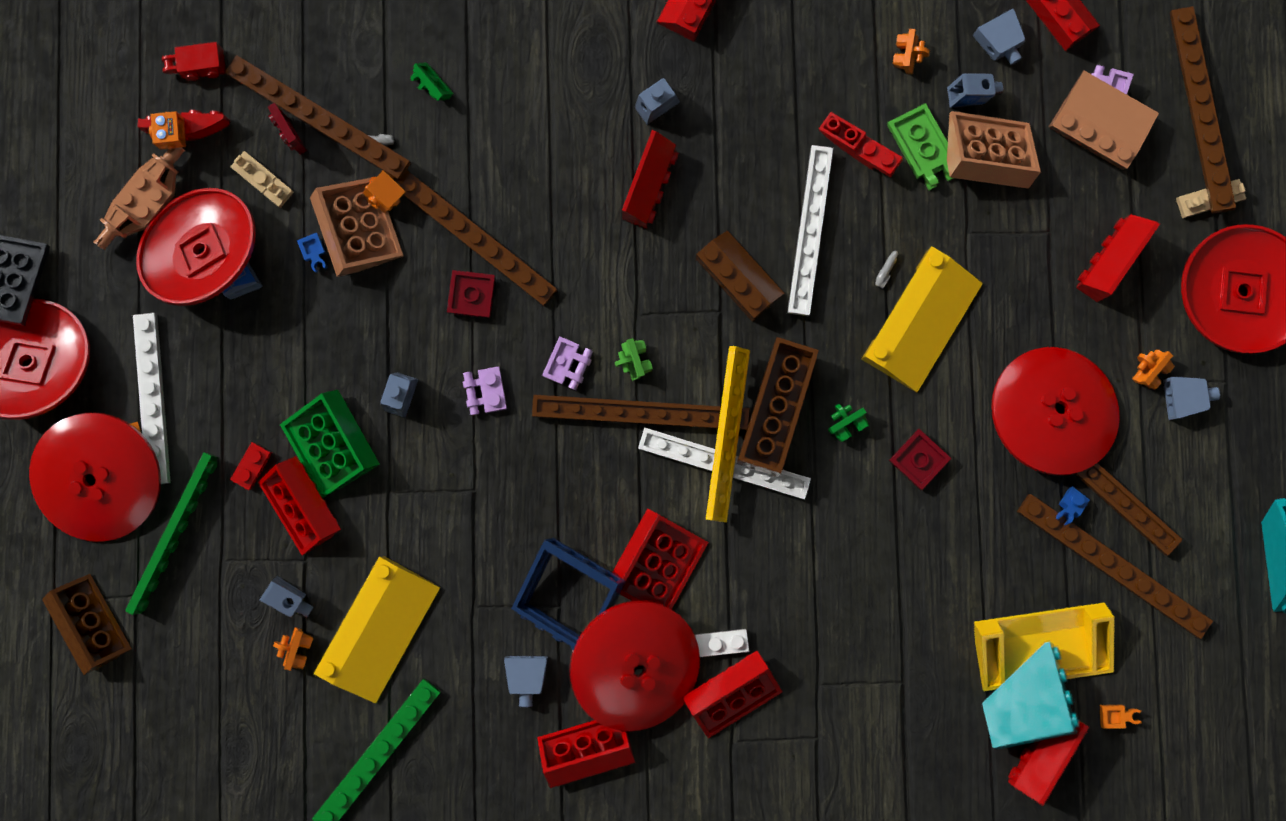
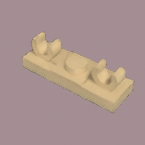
(262, 179)
(1198, 201)

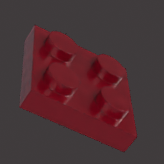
(287, 131)
(471, 294)
(919, 459)

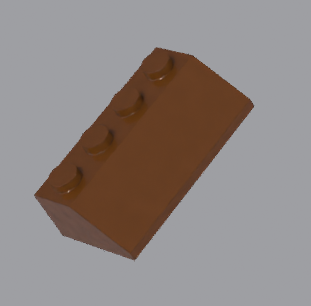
(739, 275)
(86, 623)

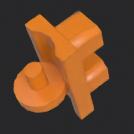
(913, 50)
(1151, 366)
(292, 659)

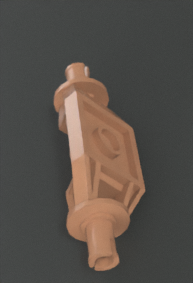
(141, 198)

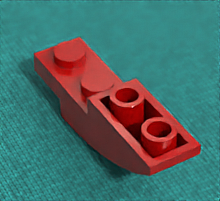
(195, 123)
(859, 146)

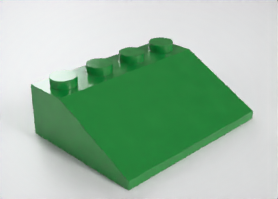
(329, 443)

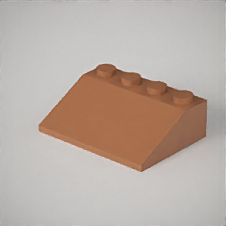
(1104, 120)
(991, 150)
(354, 229)

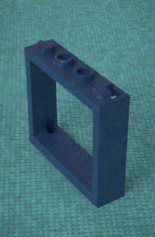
(578, 561)

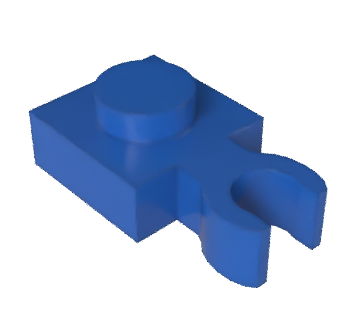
(312, 250)
(1073, 504)

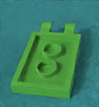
(921, 144)

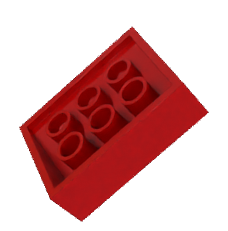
(658, 560)

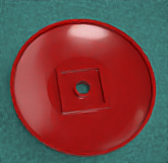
(171, 243)
(1211, 281)
(58, 363)
(1034, 429)
(117, 458)
(619, 642)

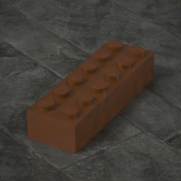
(777, 407)

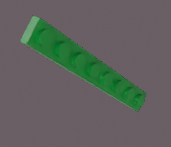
(168, 541)
(378, 752)

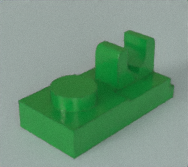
(431, 81)

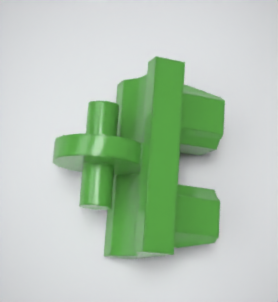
(630, 359)

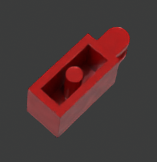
(196, 61)

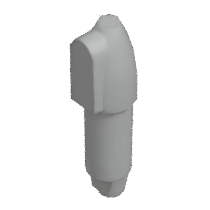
(384, 139)
(883, 275)

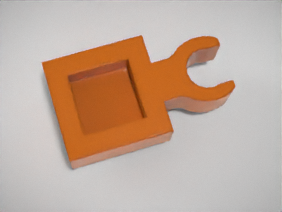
(1115, 716)

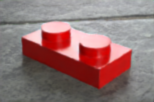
(251, 466)

